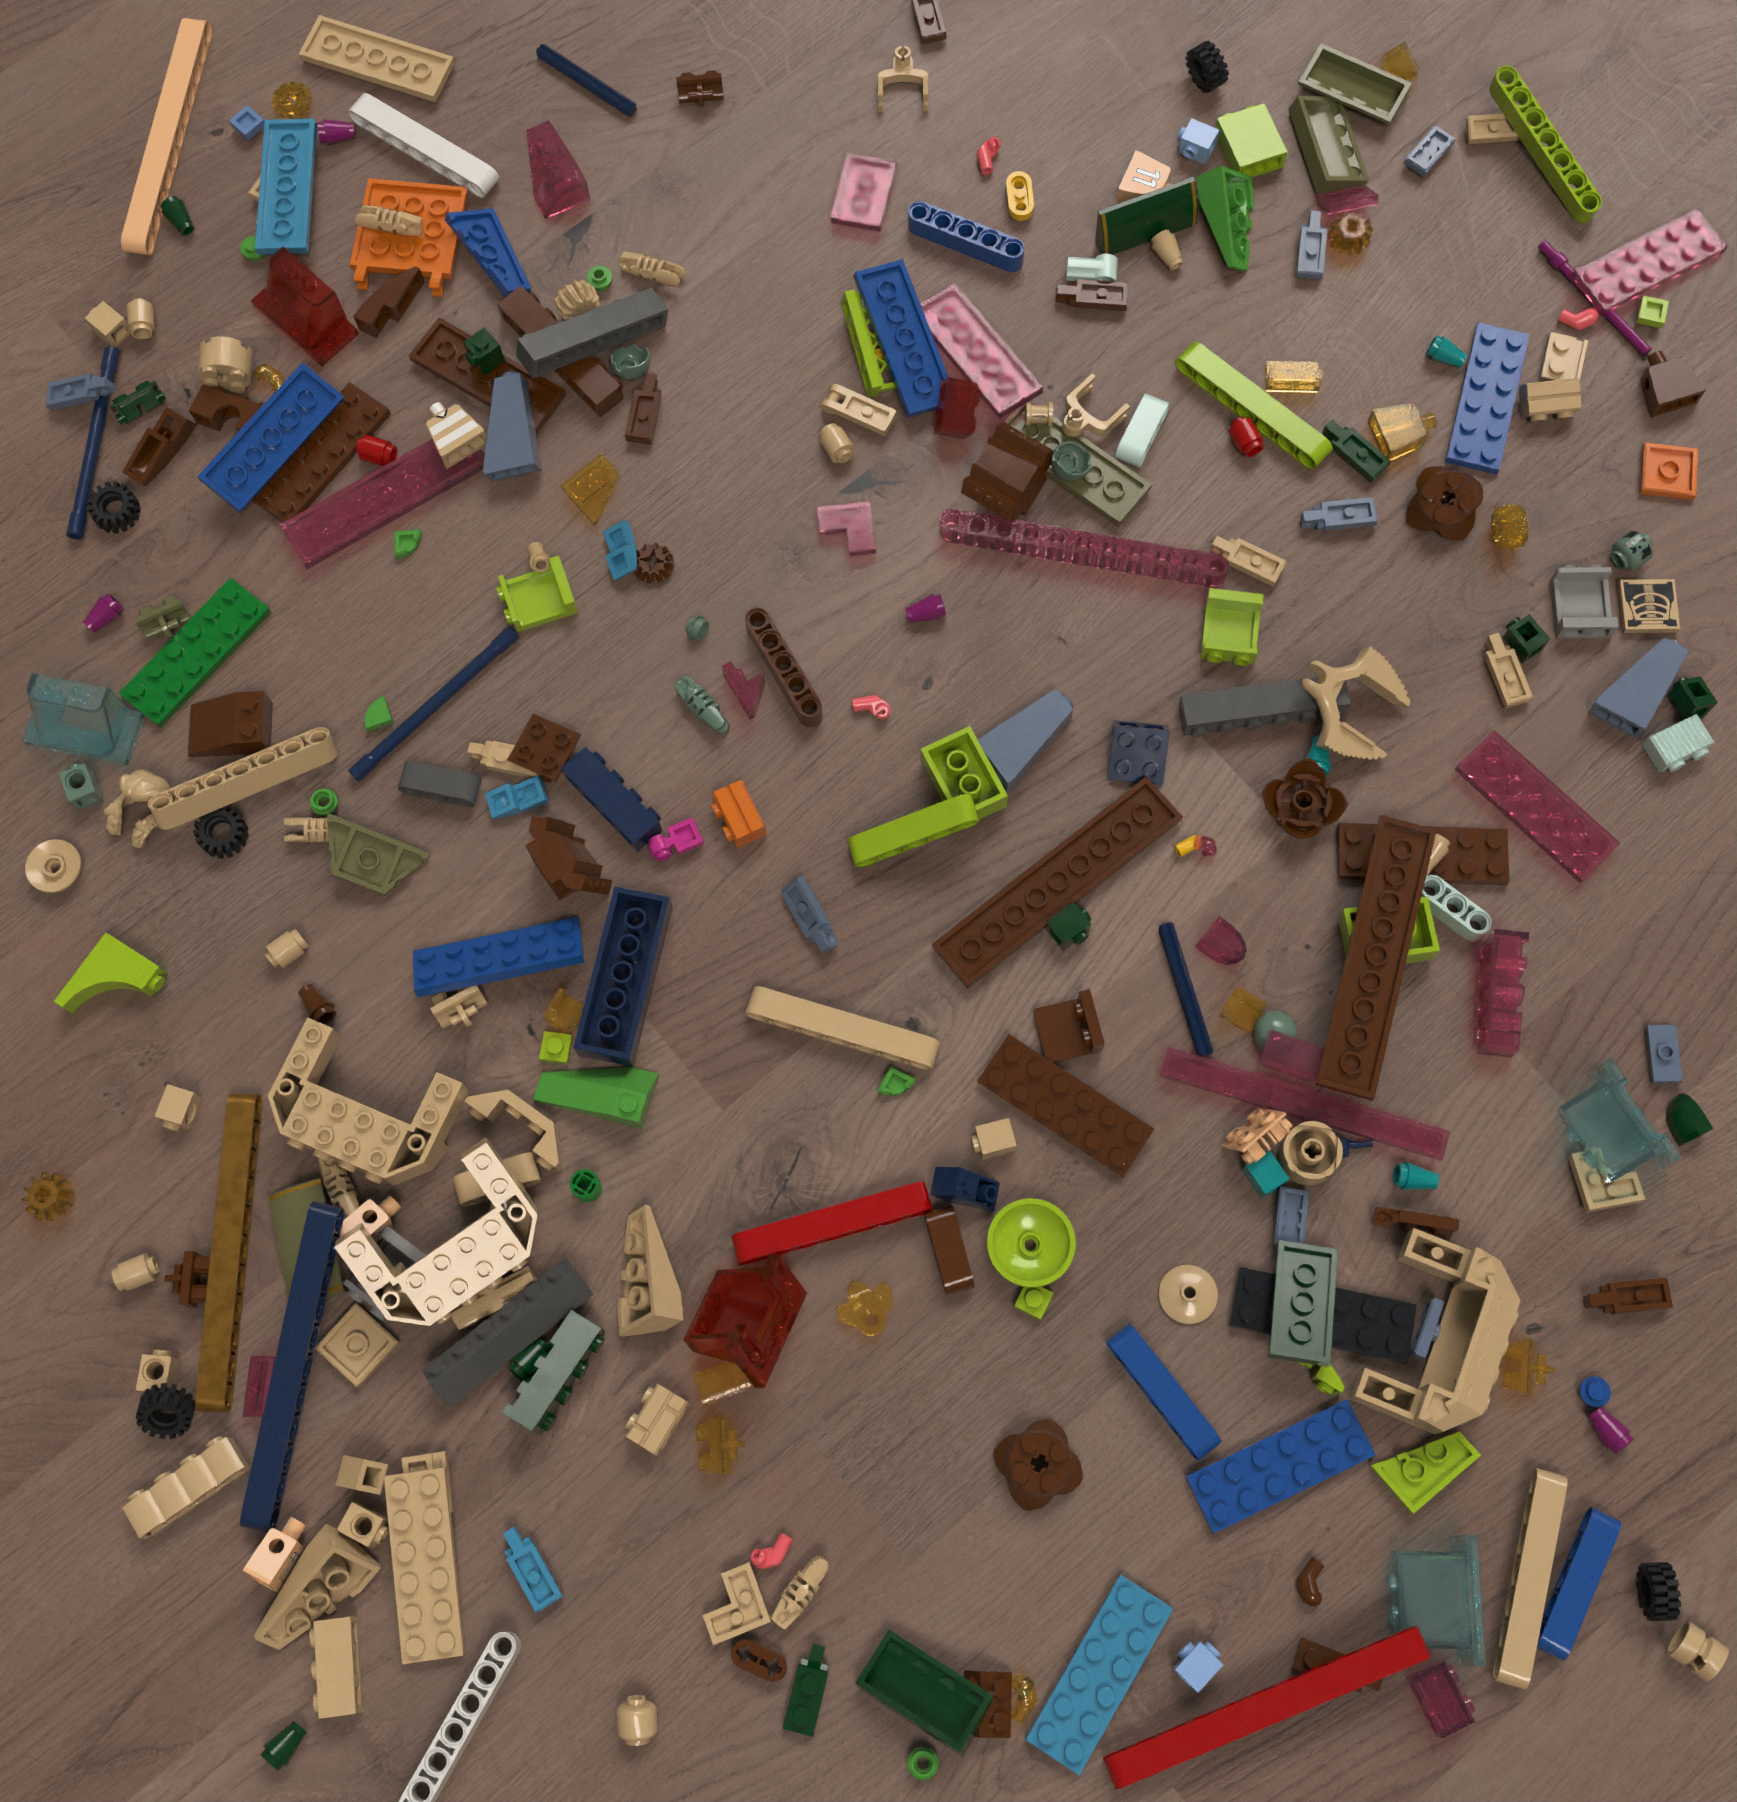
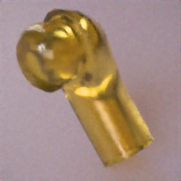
(266, 372)
(1027, 1697)

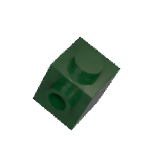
(483, 351)
(1069, 926)

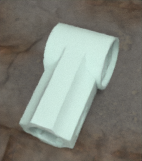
(1101, 268)

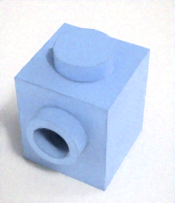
(1197, 141)
(1197, 1664)

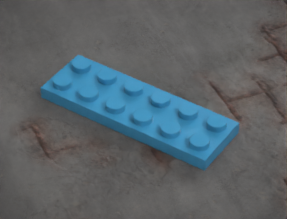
(286, 186)
(1099, 1674)

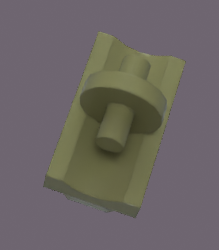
(162, 619)

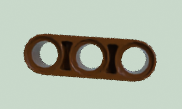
(949, 1250)

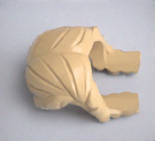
(135, 787)

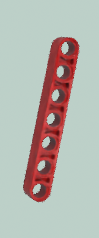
(831, 1223)

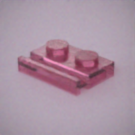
(1347, 199)

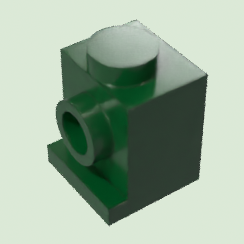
(1529, 630)
(1692, 697)

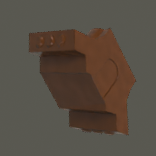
(1008, 472)
(564, 859)

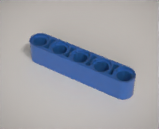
(972, 246)
(1163, 1392)
(1577, 1582)

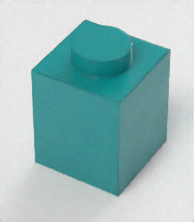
(1265, 1175)

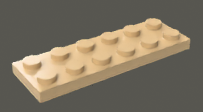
(377, 58)
(424, 1565)

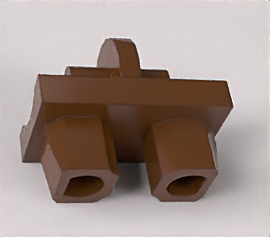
(700, 87)
(187, 1279)

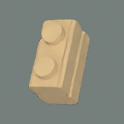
(1550, 398)
(657, 1419)

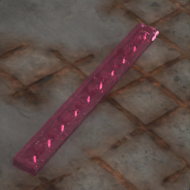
(1305, 1104)

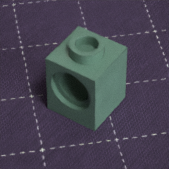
(87, 794)

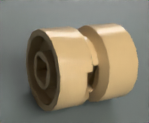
(1691, 1647)

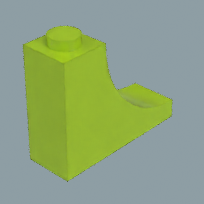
(108, 968)

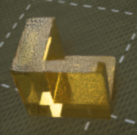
(1400, 62)
(1243, 1009)
(564, 1012)

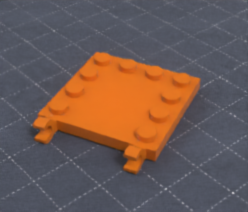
(395, 253)

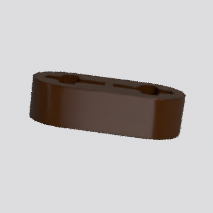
(755, 1667)

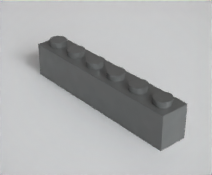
(591, 332)
(1252, 707)
(507, 1332)

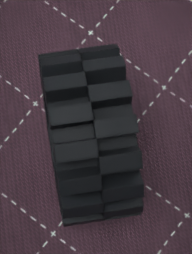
(1206, 66)
(104, 498)
(230, 843)
(168, 1399)
(1658, 1591)

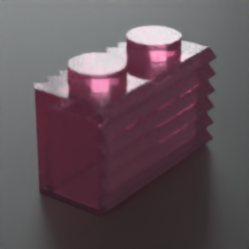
(1441, 1698)

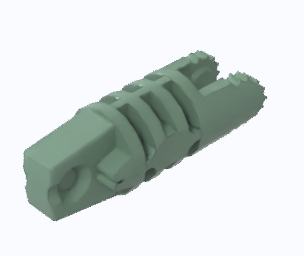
(702, 704)

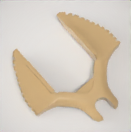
(1373, 672)

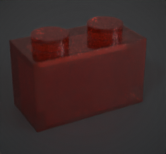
(956, 408)

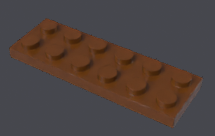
(443, 355)
(322, 455)
(1473, 857)
(1065, 1105)

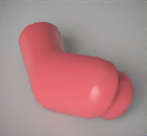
(986, 154)
(1580, 320)
(873, 704)
(771, 1556)

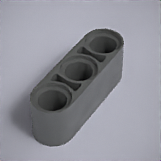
(439, 784)

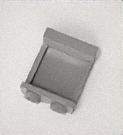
(1582, 602)
(397, 1251)

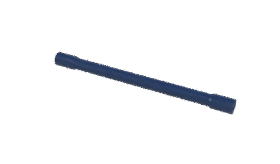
(78, 515)
(371, 760)

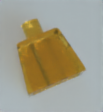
(1400, 429)

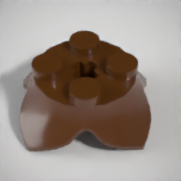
(1428, 513)
(1307, 783)
(1035, 1489)

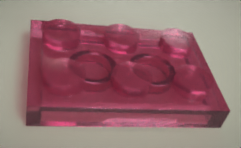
(863, 192)

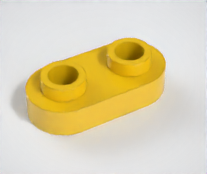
(1019, 198)

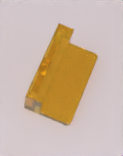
(1293, 376)

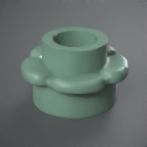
(697, 628)

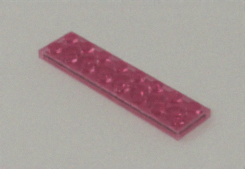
(375, 502)

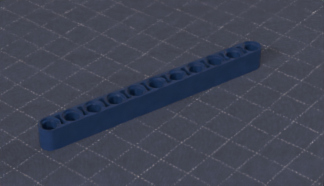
(292, 1367)

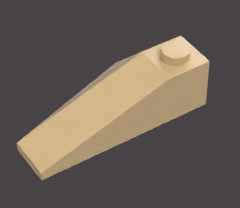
(650, 1289)
(322, 1577)

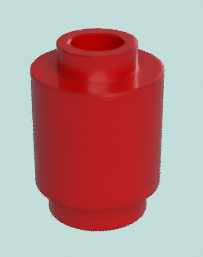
(1246, 437)
(376, 450)

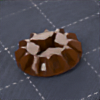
(661, 570)

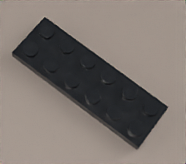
(1361, 1321)

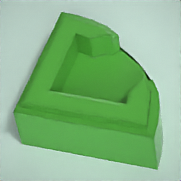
(406, 542)
(378, 715)
(895, 1083)

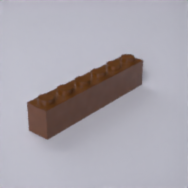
(585, 377)

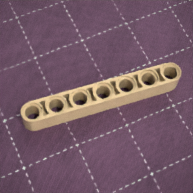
(242, 778)
(842, 1028)
(1530, 1579)

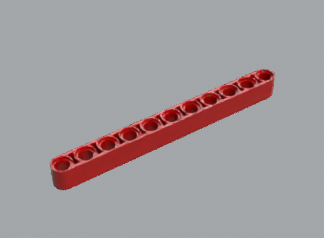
(1266, 1707)

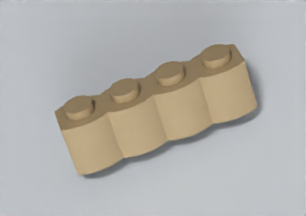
(186, 1487)

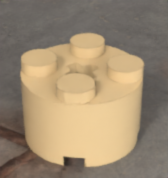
(225, 364)
(1323, 1145)

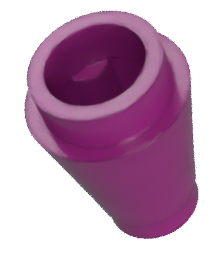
(335, 131)
(926, 609)
(103, 612)
(1610, 1430)

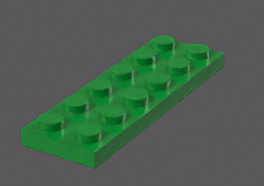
(195, 652)

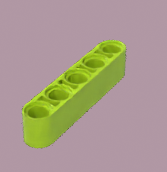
(913, 830)

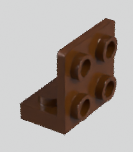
(1069, 1028)

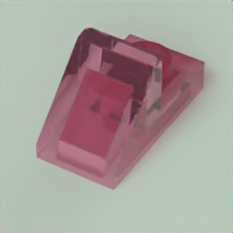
(746, 691)

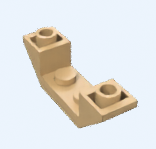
(490, 1106)

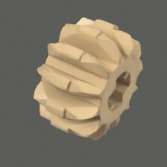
(576, 299)

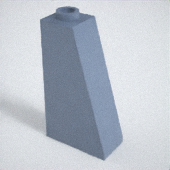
(511, 430)
(1637, 694)
(1024, 737)

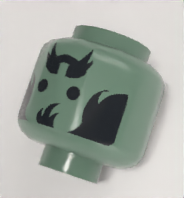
(1632, 550)

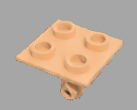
(1249, 1137)

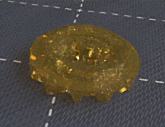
(296, 91)

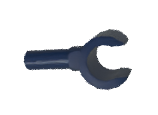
(1347, 1144)

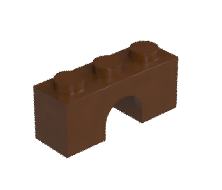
(216, 406)

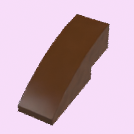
(389, 302)
(158, 446)

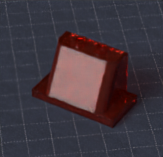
(304, 308)
(748, 1317)

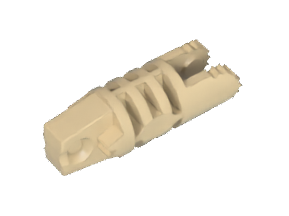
(389, 220)
(652, 268)
(314, 830)
(338, 1186)
(799, 1592)

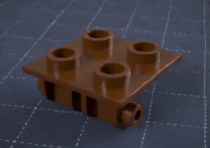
(544, 748)

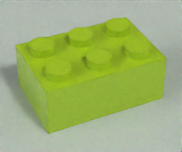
(961, 767)
(1424, 940)

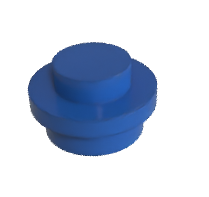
(1594, 1391)

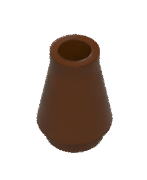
(317, 1005)

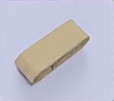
(521, 1166)

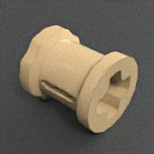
(1039, 414)

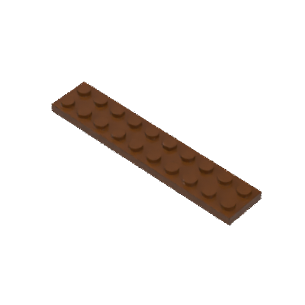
(1056, 882)
(1376, 958)

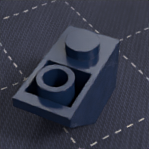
(964, 1188)

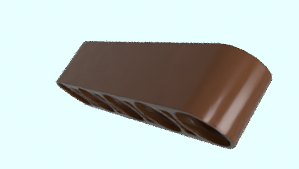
(785, 678)

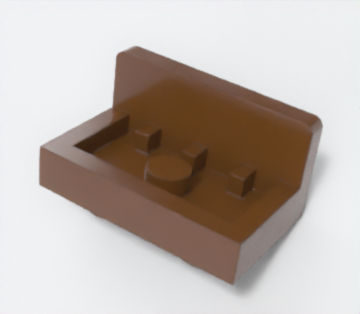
(998, 1717)

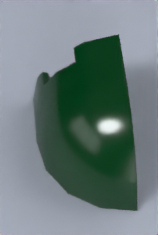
(1686, 1119)

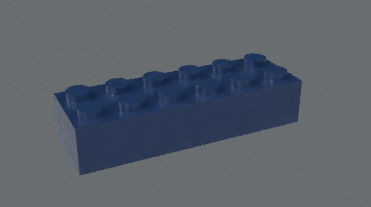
(623, 976)

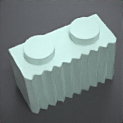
(1678, 743)

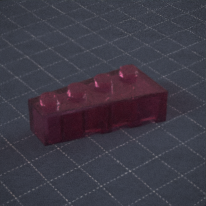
(1500, 993)

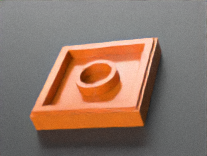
(1669, 471)

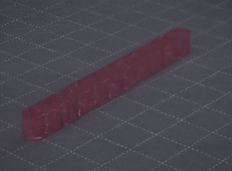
(1096, 545)

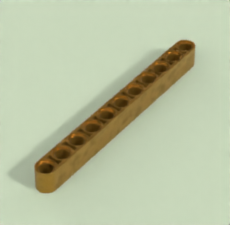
(228, 1254)

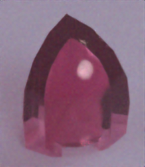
(1222, 943)

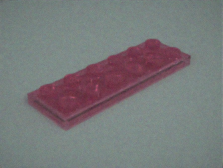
(1649, 261)
(979, 351)
(1537, 806)

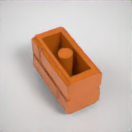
(738, 814)

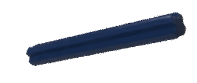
(586, 80)
(1185, 989)

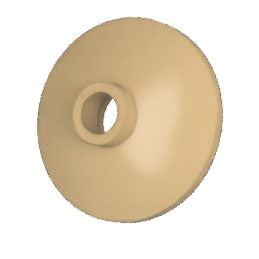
(45, 858)
(1186, 1309)

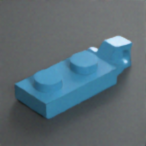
(531, 1571)

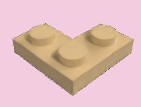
(1599, 1194)
(746, 1607)

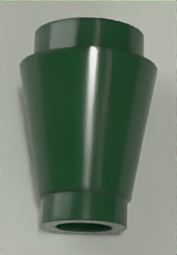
(176, 213)
(523, 1363)
(283, 1745)

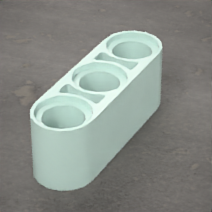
(1142, 430)
(1467, 910)

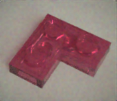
(851, 519)

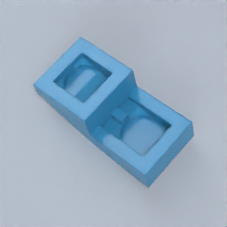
(622, 548)
(518, 798)

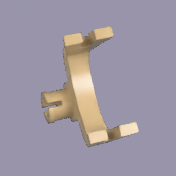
(902, 72)
(1079, 420)

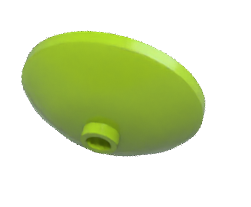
(1035, 1222)

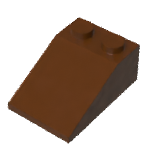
(231, 725)

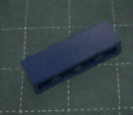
(611, 798)

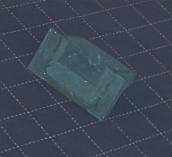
(80, 720)
(1613, 1127)
(1442, 1597)

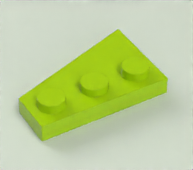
(1425, 1471)

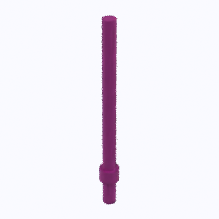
(1560, 262)

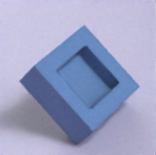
(247, 123)

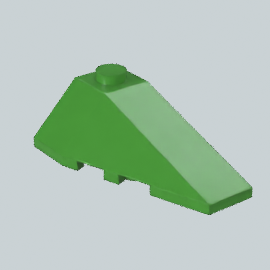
(1226, 203)
(606, 1093)

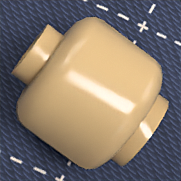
(636, 1720)

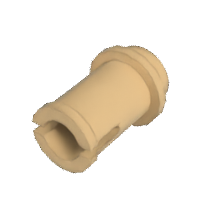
(539, 559)

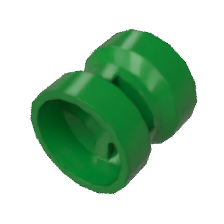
(587, 1191)

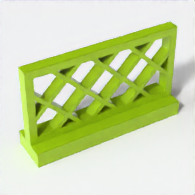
(863, 345)

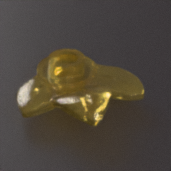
(866, 1303)

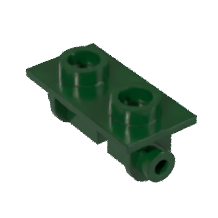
(127, 405)

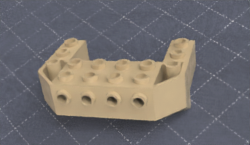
(354, 1132)
(460, 1265)
(1469, 1345)

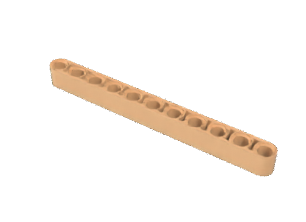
(166, 136)

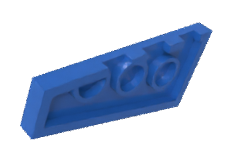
(490, 247)

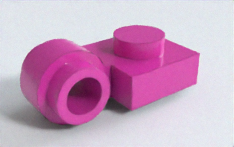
(683, 837)

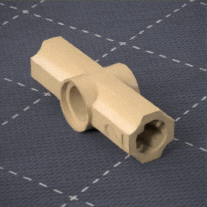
(493, 1299)

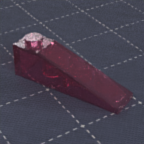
(554, 172)

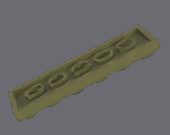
(1108, 485)

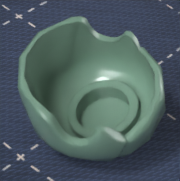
(630, 362)
(1070, 461)
(1274, 1021)

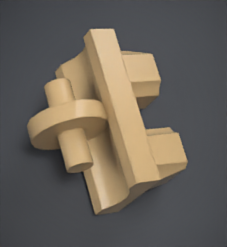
(457, 1007)

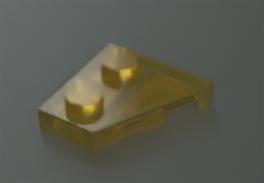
(592, 487)

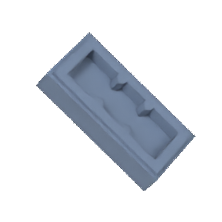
(1429, 151)
(1663, 1054)
(1291, 1215)
(1427, 1330)

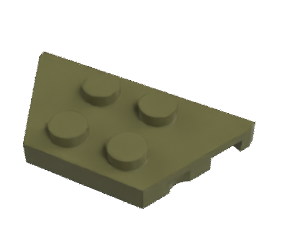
(369, 857)

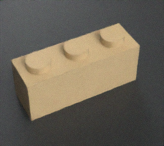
(336, 1667)

